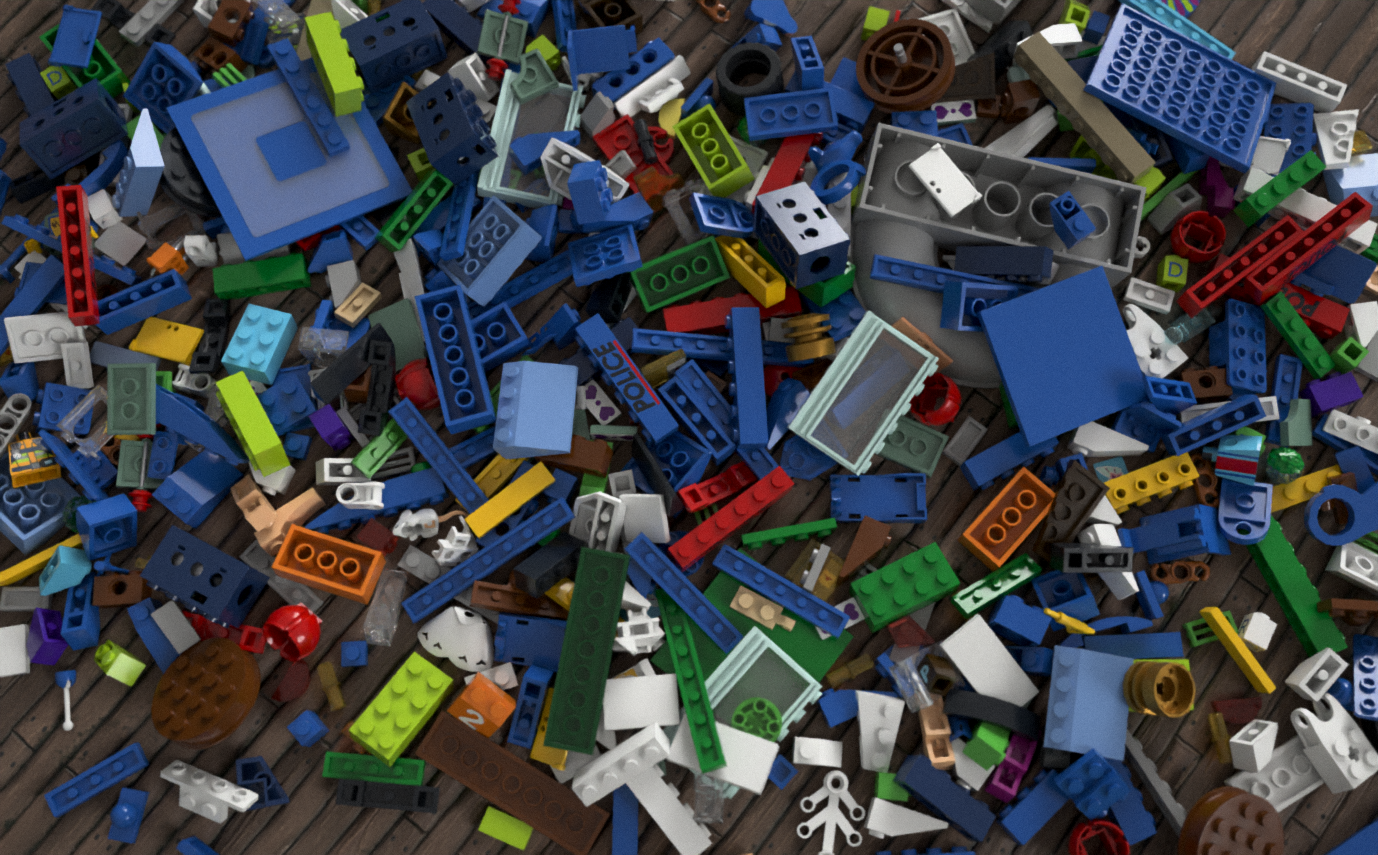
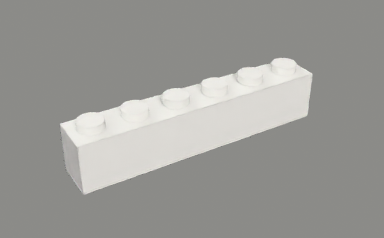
(1304, 209)

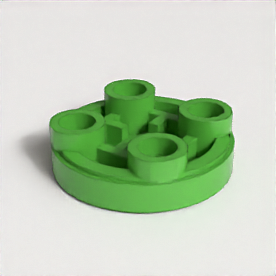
(758, 718)

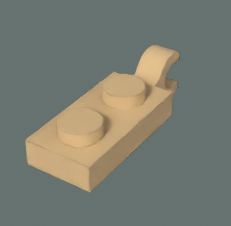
(760, 610)

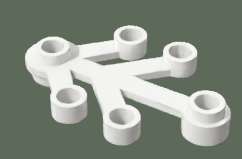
(831, 813)

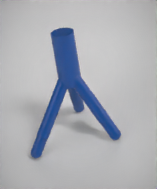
(105, 565)

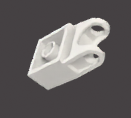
(1149, 344)
(1335, 745)

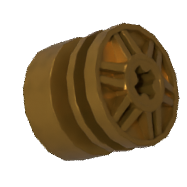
(808, 337)
(1159, 688)

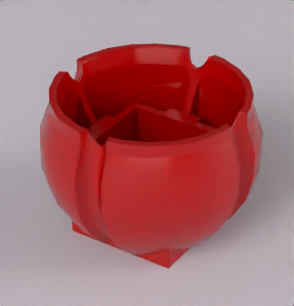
(1203, 228)
(418, 384)
(936, 387)
(293, 631)
(1108, 832)

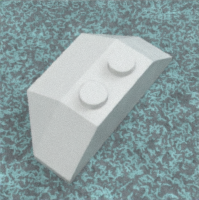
(558, 163)
(598, 521)

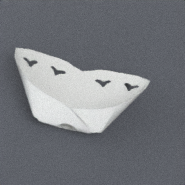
(459, 638)

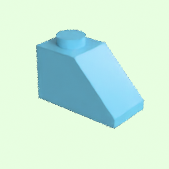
(64, 570)

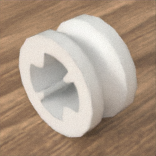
(1143, 242)

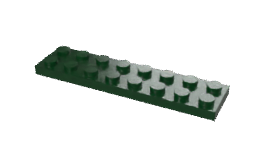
(587, 651)

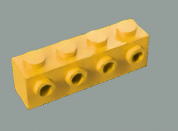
(751, 270)
(1151, 481)

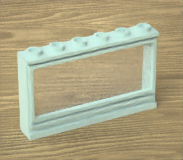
(544, 114)
(864, 393)
(762, 671)

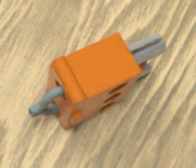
(169, 258)

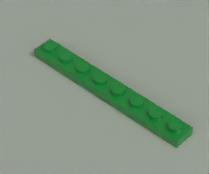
(691, 684)

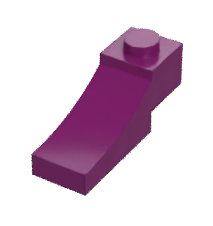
(1213, 184)
(1008, 774)

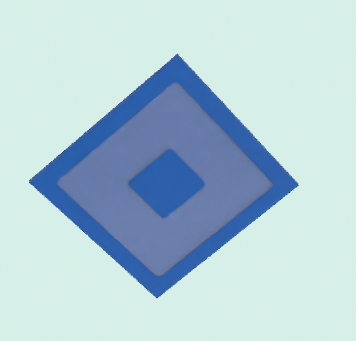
(272, 168)

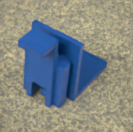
(599, 50)
(1177, 534)

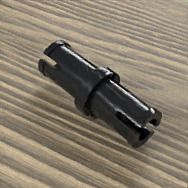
(645, 141)

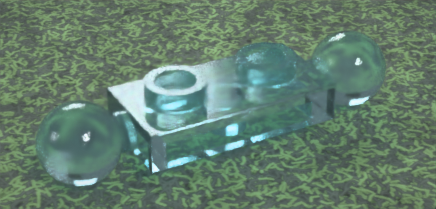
(1187, 328)

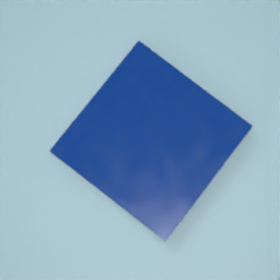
(1063, 355)

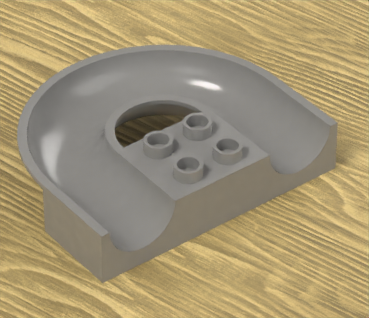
(905, 222)

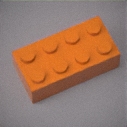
(1008, 519)
(329, 564)

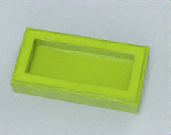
(506, 828)

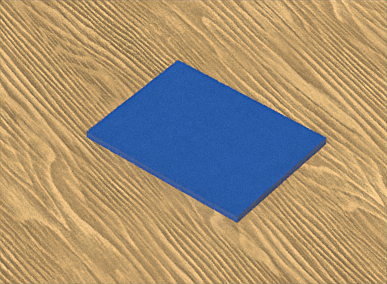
(1181, 88)

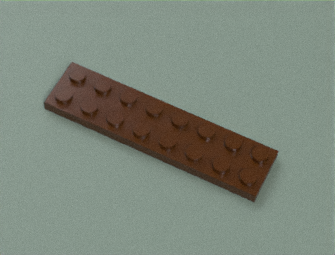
(512, 784)

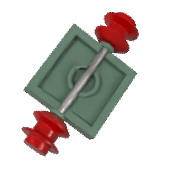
(502, 38)
(133, 470)

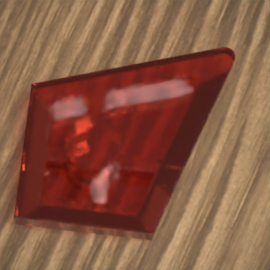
(908, 633)

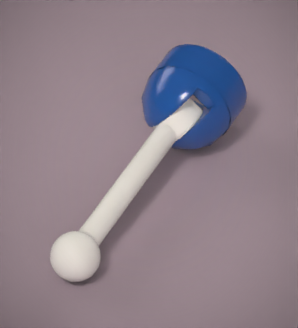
(65, 680)

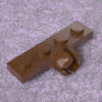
(515, 601)
(1353, 611)

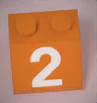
(482, 705)

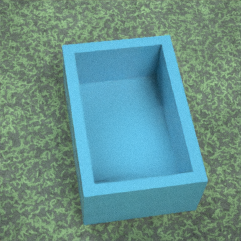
(260, 343)

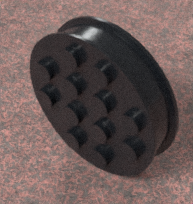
(182, 179)

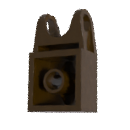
(610, 13)

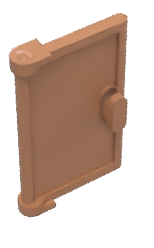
(922, 340)

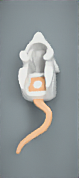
(423, 523)

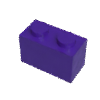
(1332, 393)
(331, 427)

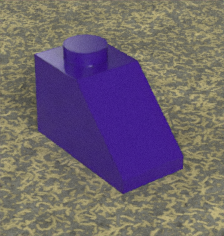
(45, 639)

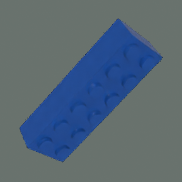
(455, 359)

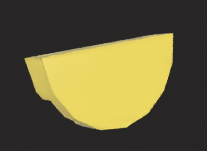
(670, 115)

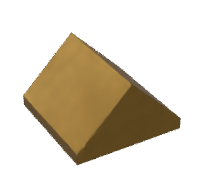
(398, 117)

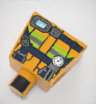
(31, 461)

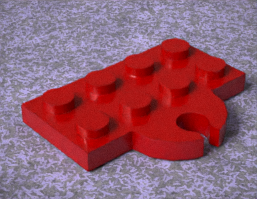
(623, 137)

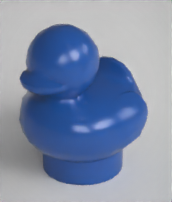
(1343, 692)

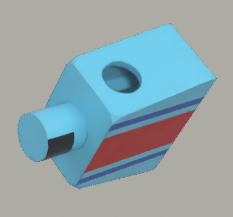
(1235, 457)

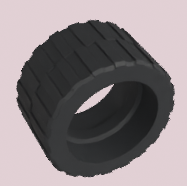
(745, 60)

